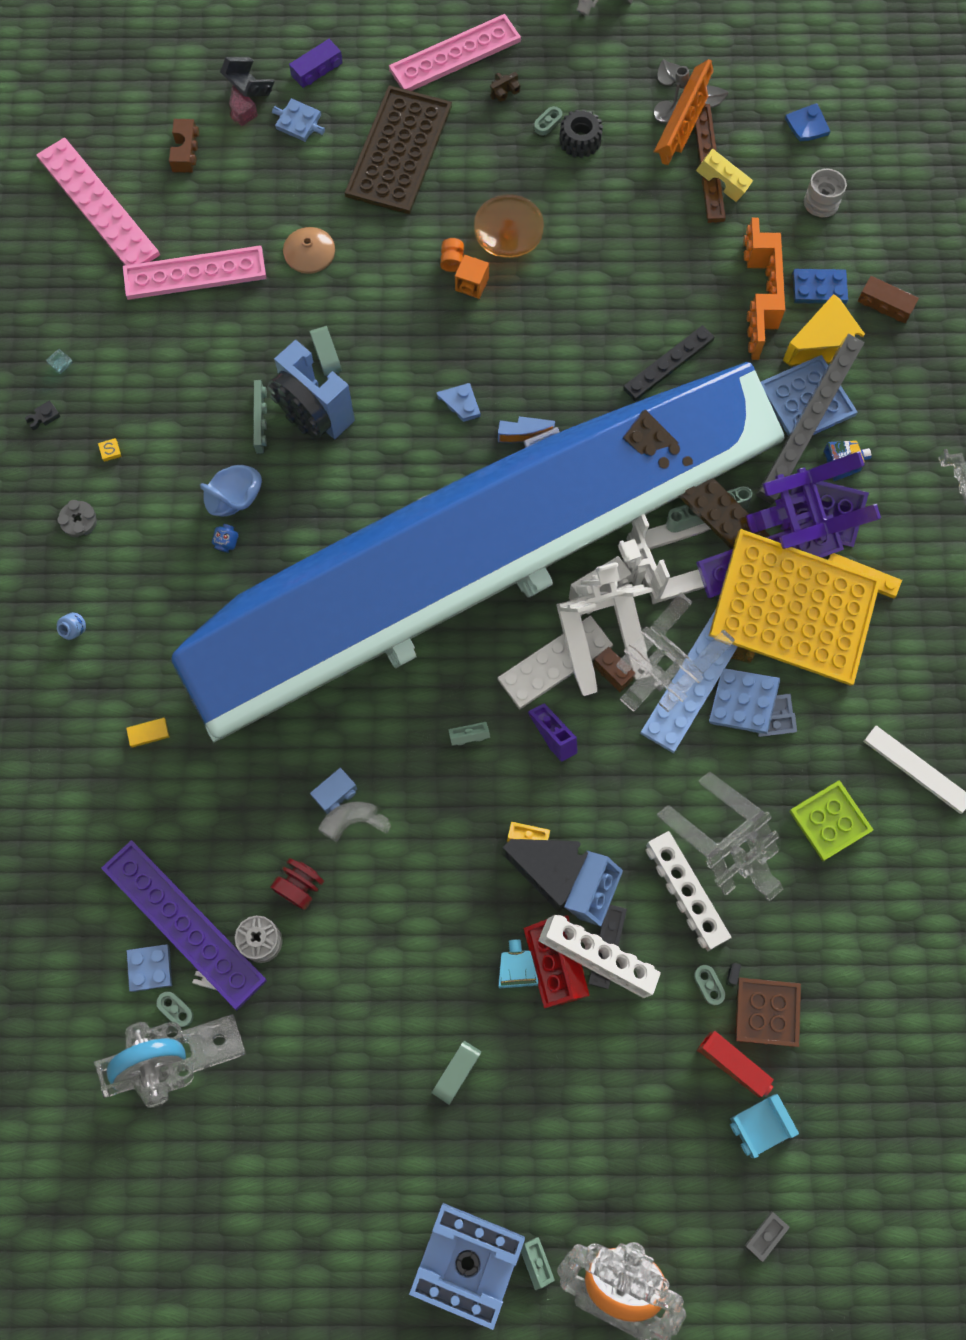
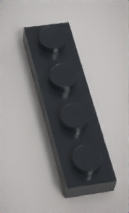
(611, 934)

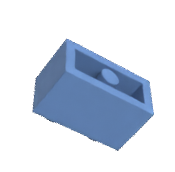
(334, 791)

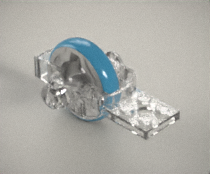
(154, 1057)

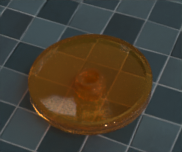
(508, 226)

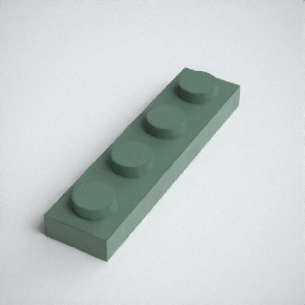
(259, 422)

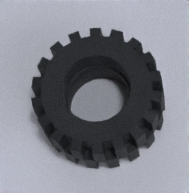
(585, 123)

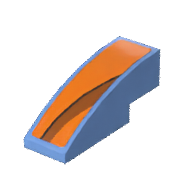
(525, 428)

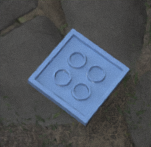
(744, 701)

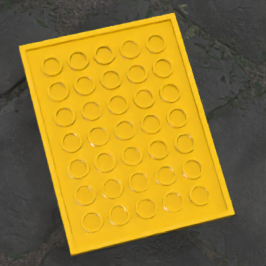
(795, 607)

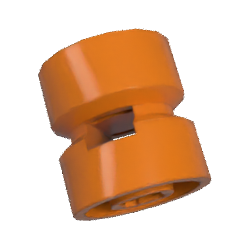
(452, 254)

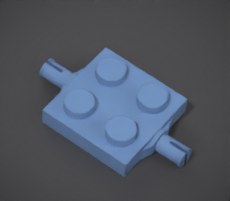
(298, 120)

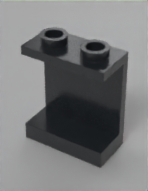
(237, 72)

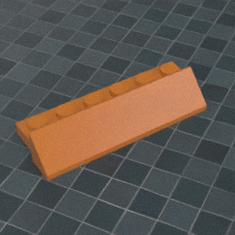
(685, 113)

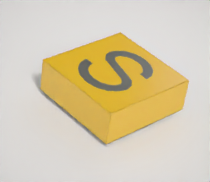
(109, 450)

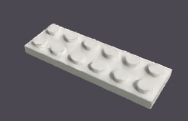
(549, 666)

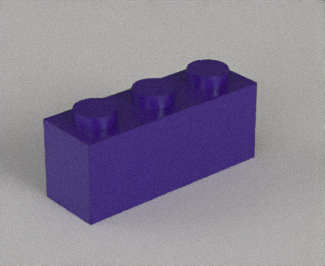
(315, 63)

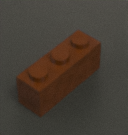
(888, 299)

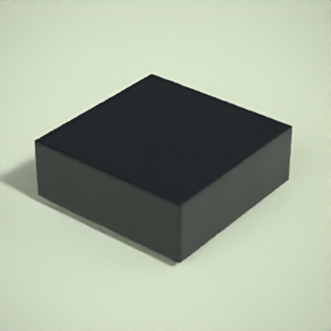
(733, 974)

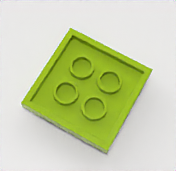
(831, 820)

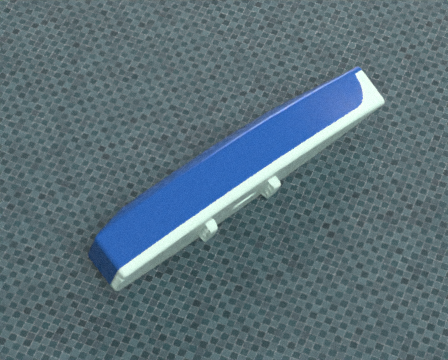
(462, 548)

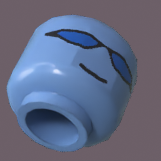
(71, 626)

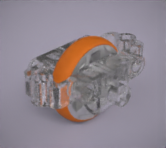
(623, 1289)

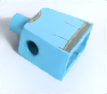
(517, 967)

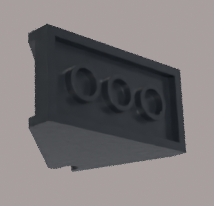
(547, 865)

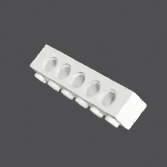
(698, 897)
(624, 976)

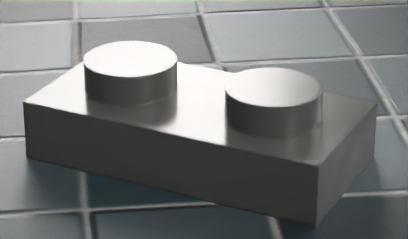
(767, 1236)

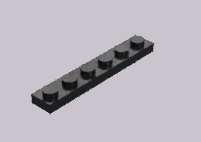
(668, 363)

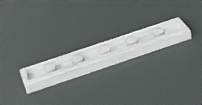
(917, 769)

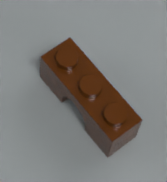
(184, 157)

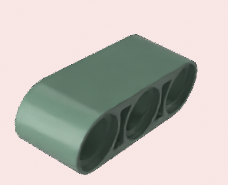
(325, 350)
(456, 1072)

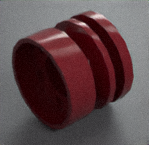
(297, 883)

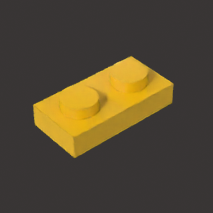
(523, 831)

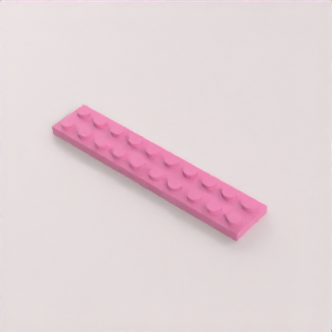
(97, 204)

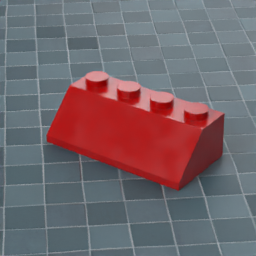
(558, 976)

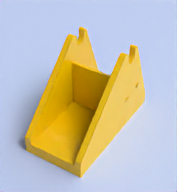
(822, 334)

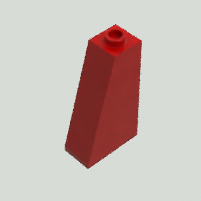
(735, 1064)

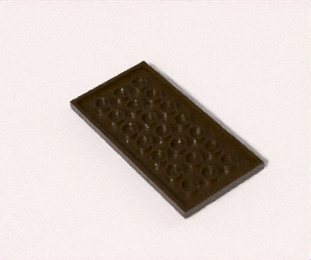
(398, 149)

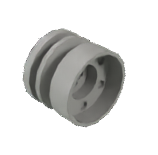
(825, 192)
(270, 937)

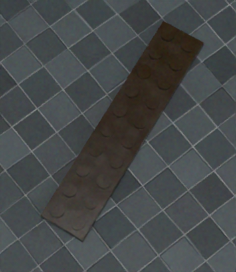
(706, 500)

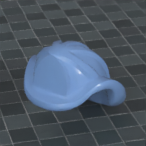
(231, 490)

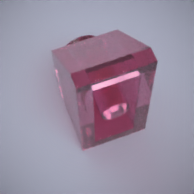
(241, 107)

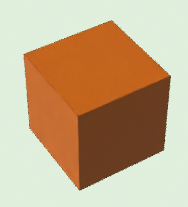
(471, 276)

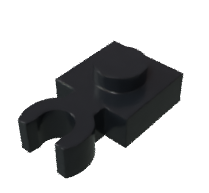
(45, 413)

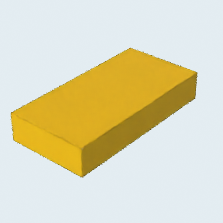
(147, 732)

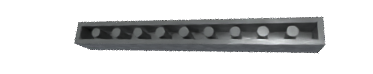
(813, 412)

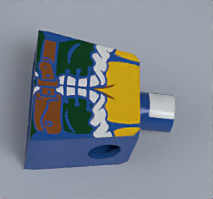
(839, 449)

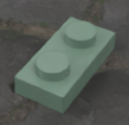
(469, 733)
(537, 1263)

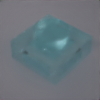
(59, 361)

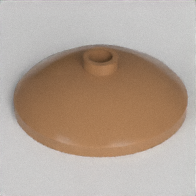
(312, 256)

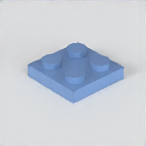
(149, 968)

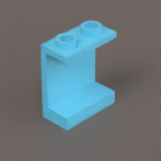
(763, 1126)

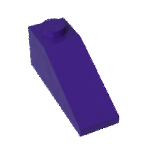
(555, 733)

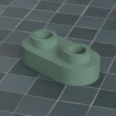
(546, 123)
(709, 985)
(175, 1010)

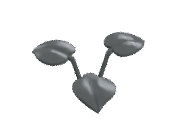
(672, 73)

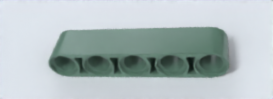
(687, 521)

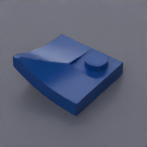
(808, 123)

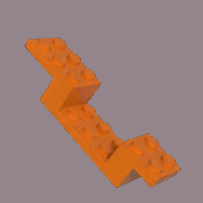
(766, 310)

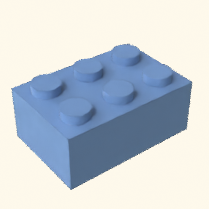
(594, 888)

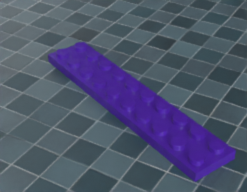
(184, 925)

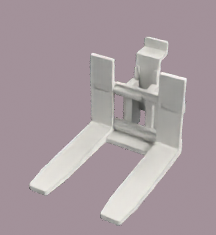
(642, 566)
(596, 595)

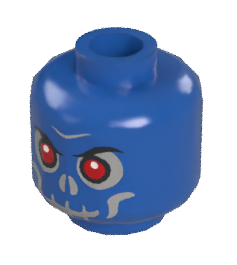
(225, 538)

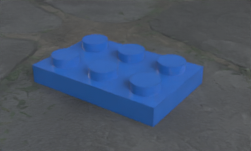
(819, 285)

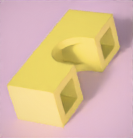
(718, 167)

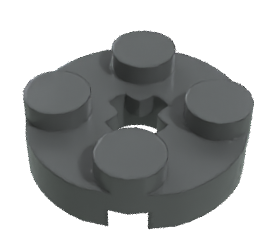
(73, 509)

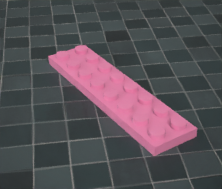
(455, 53)
(194, 272)

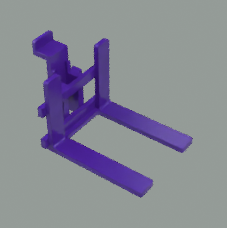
(785, 511)

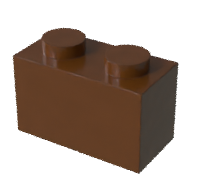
(606, 666)

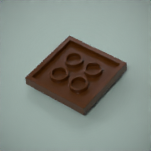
(768, 1012)

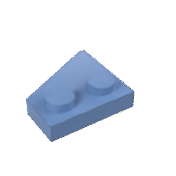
(461, 401)

